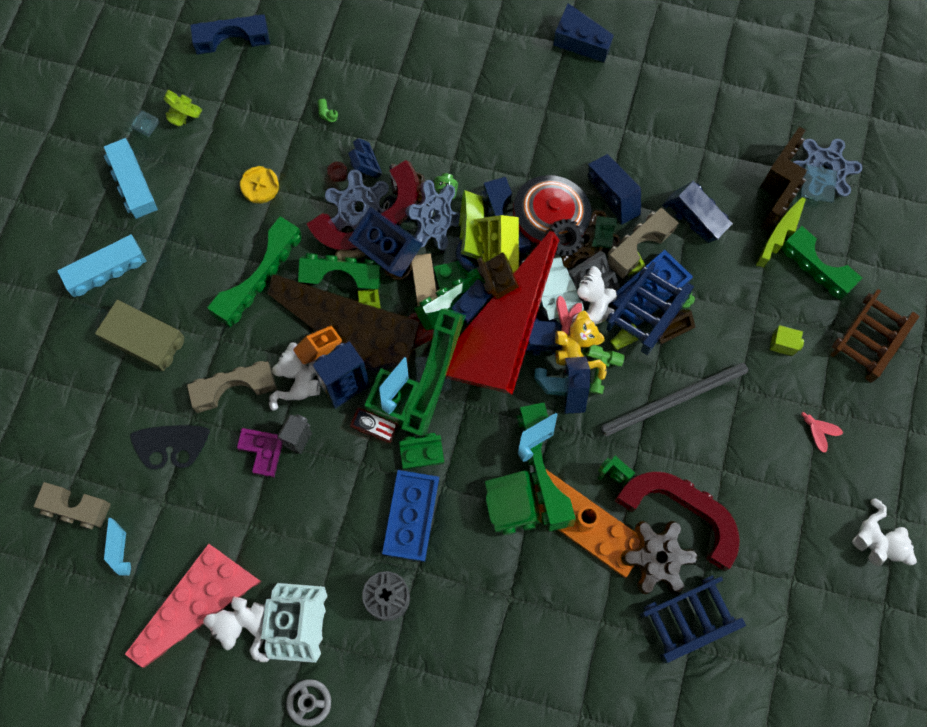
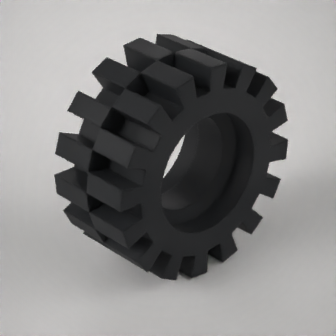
(575, 233)

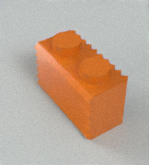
(317, 344)

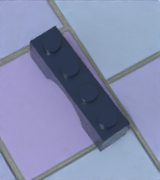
(210, 34)
(498, 196)

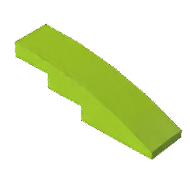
(471, 209)
(783, 230)

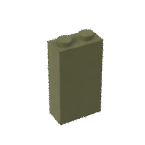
(140, 335)

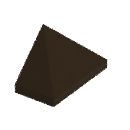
(680, 324)

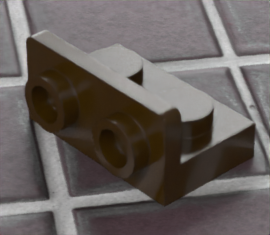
(497, 275)

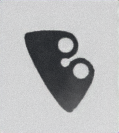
(179, 437)

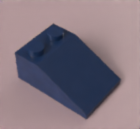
(385, 242)

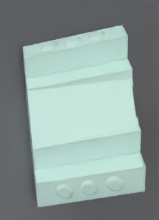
(558, 284)
(294, 622)

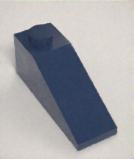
(576, 384)

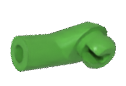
(324, 113)

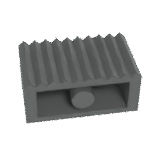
(295, 433)

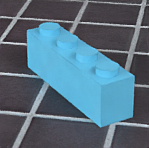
(130, 177)
(102, 266)

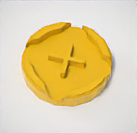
(259, 184)

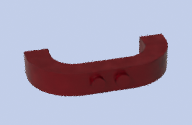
(408, 194)
(700, 503)

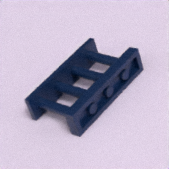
(658, 324)
(710, 634)

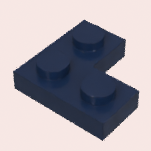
(364, 159)

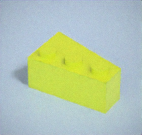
(499, 235)

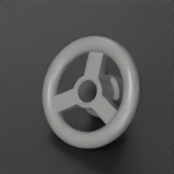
(325, 704)

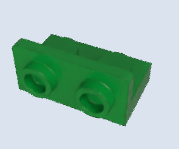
(421, 451)
(619, 470)

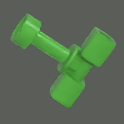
(608, 357)

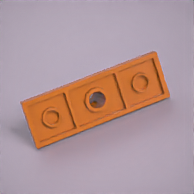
(605, 535)

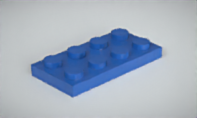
(667, 269)
(411, 516)

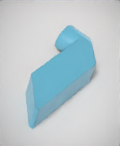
(392, 385)
(550, 385)
(536, 435)
(115, 548)

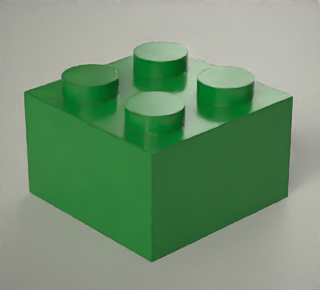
(402, 398)

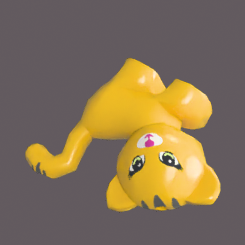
(582, 334)

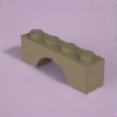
(656, 228)
(207, 392)

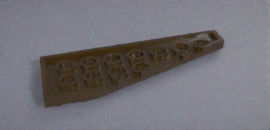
(375, 333)

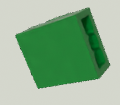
(512, 503)

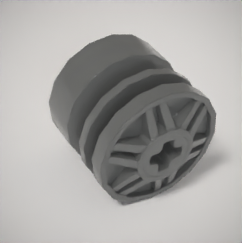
(398, 601)

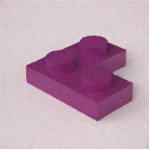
(267, 448)

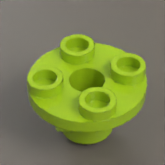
(180, 108)

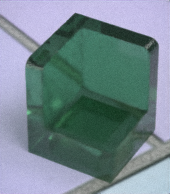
(603, 232)

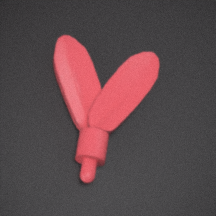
(564, 316)
(818, 429)

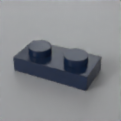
(472, 301)

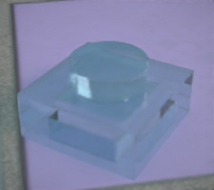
(145, 123)

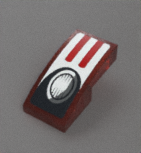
(373, 425)

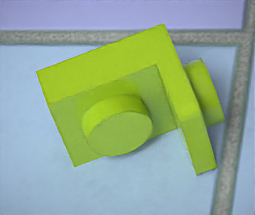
(369, 297)

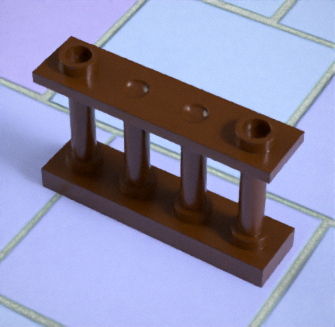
(883, 352)

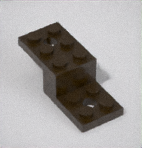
(784, 179)

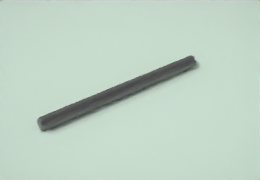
(674, 399)

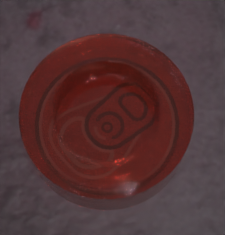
(337, 171)

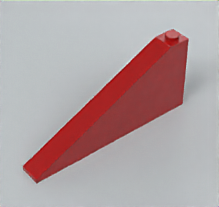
(496, 340)

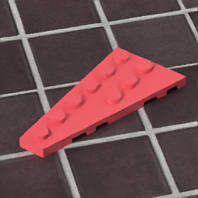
(202, 591)

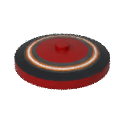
(547, 201)

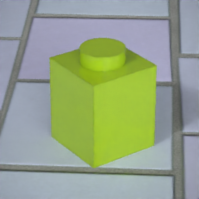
(786, 340)

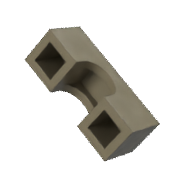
(54, 500)

